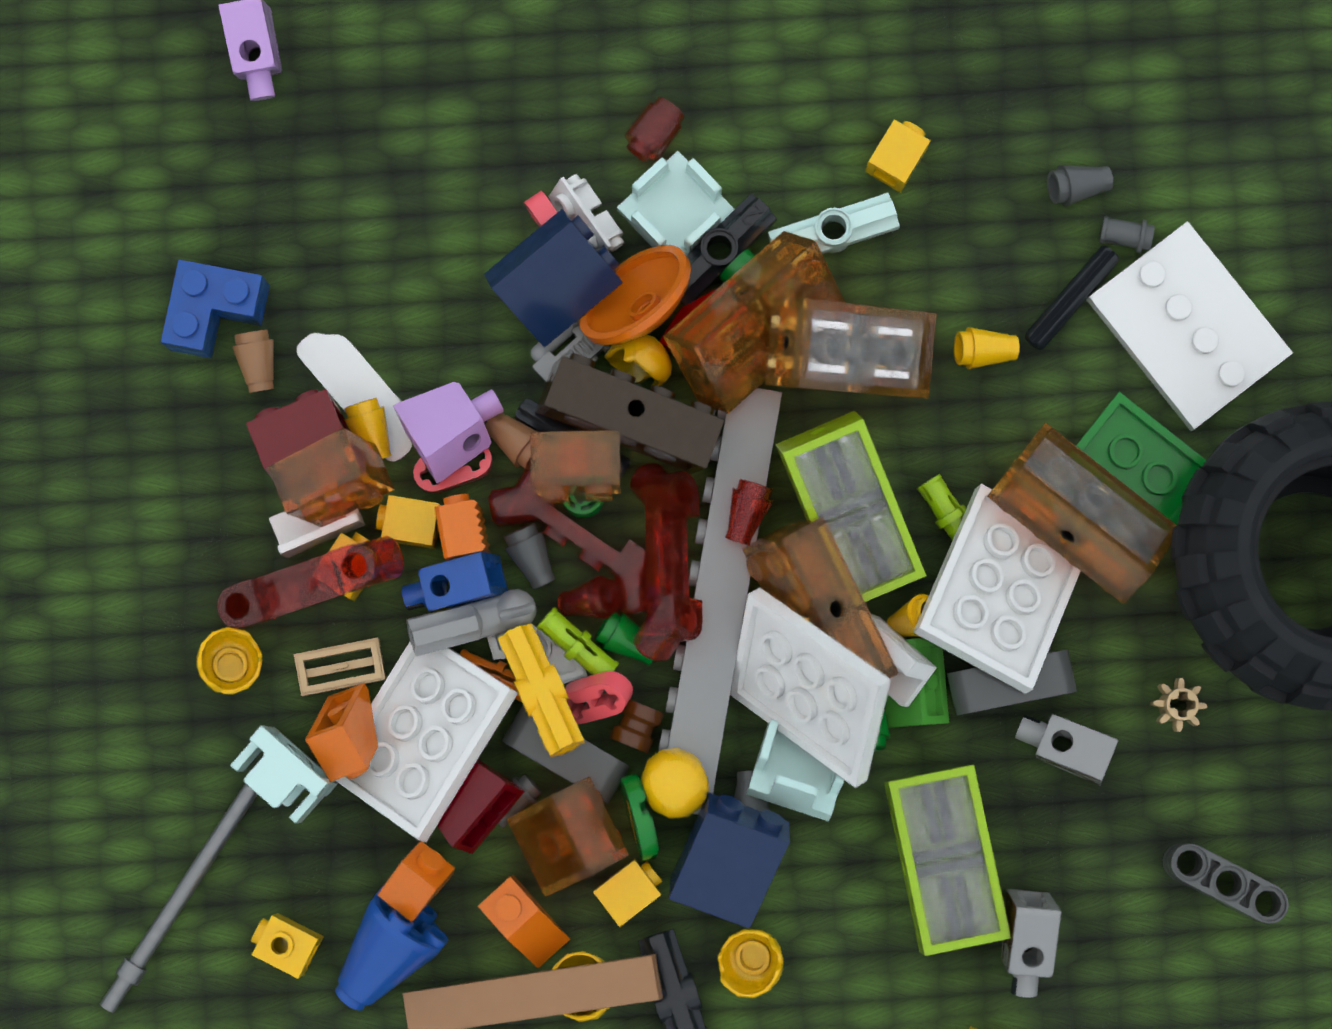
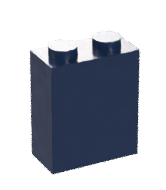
(554, 276)
(729, 859)

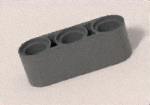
(978, 691)
(573, 766)
(1245, 888)

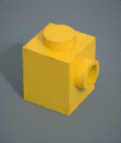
(285, 944)

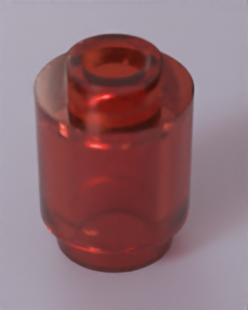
(654, 130)

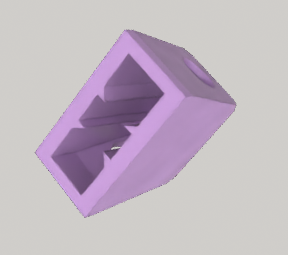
(250, 27)
(448, 426)

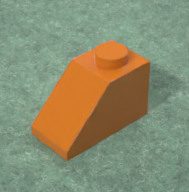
(344, 734)
(416, 881)
(524, 921)

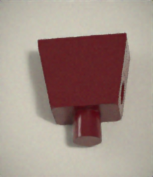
(478, 807)

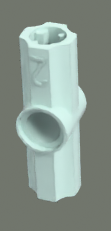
(860, 221)

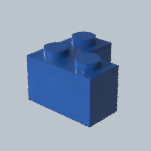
(202, 297)

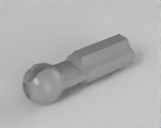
(470, 621)

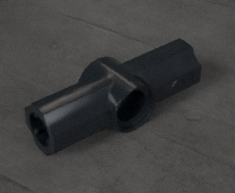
(738, 232)
(680, 999)

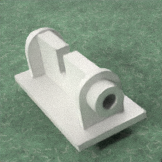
(579, 199)

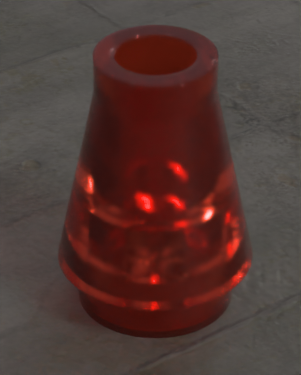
(747, 510)
(594, 599)

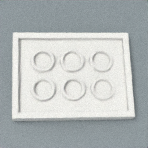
(1189, 326)
(998, 595)
(809, 684)
(429, 733)

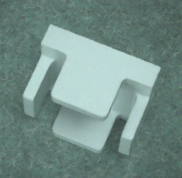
(675, 204)
(283, 772)
(793, 777)

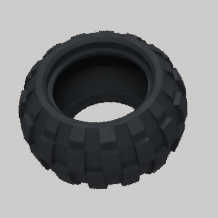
(1220, 557)

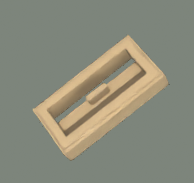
(376, 660)

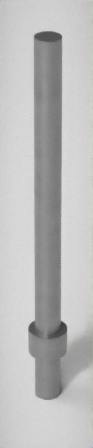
(133, 968)

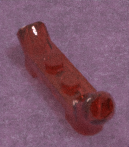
(629, 570)
(310, 582)
(671, 613)

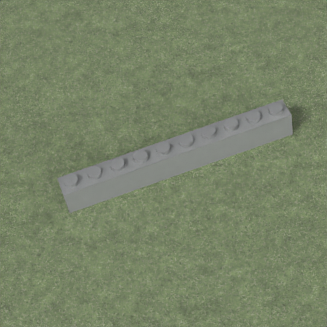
(721, 584)

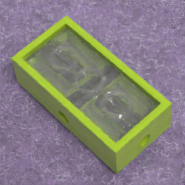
(844, 481)
(947, 860)

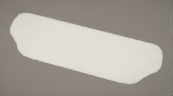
(352, 381)

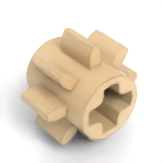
(1185, 695)

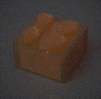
(575, 465)
(331, 478)
(567, 836)

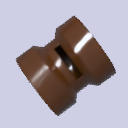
(637, 726)

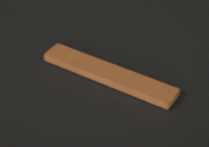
(534, 994)

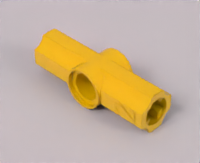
(541, 690)

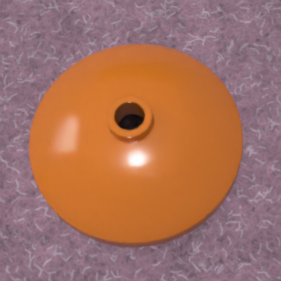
(644, 301)

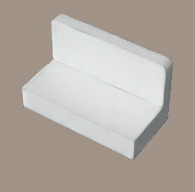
(298, 535)
(911, 664)

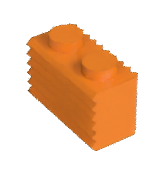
(461, 527)

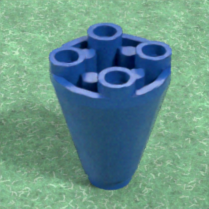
(386, 952)

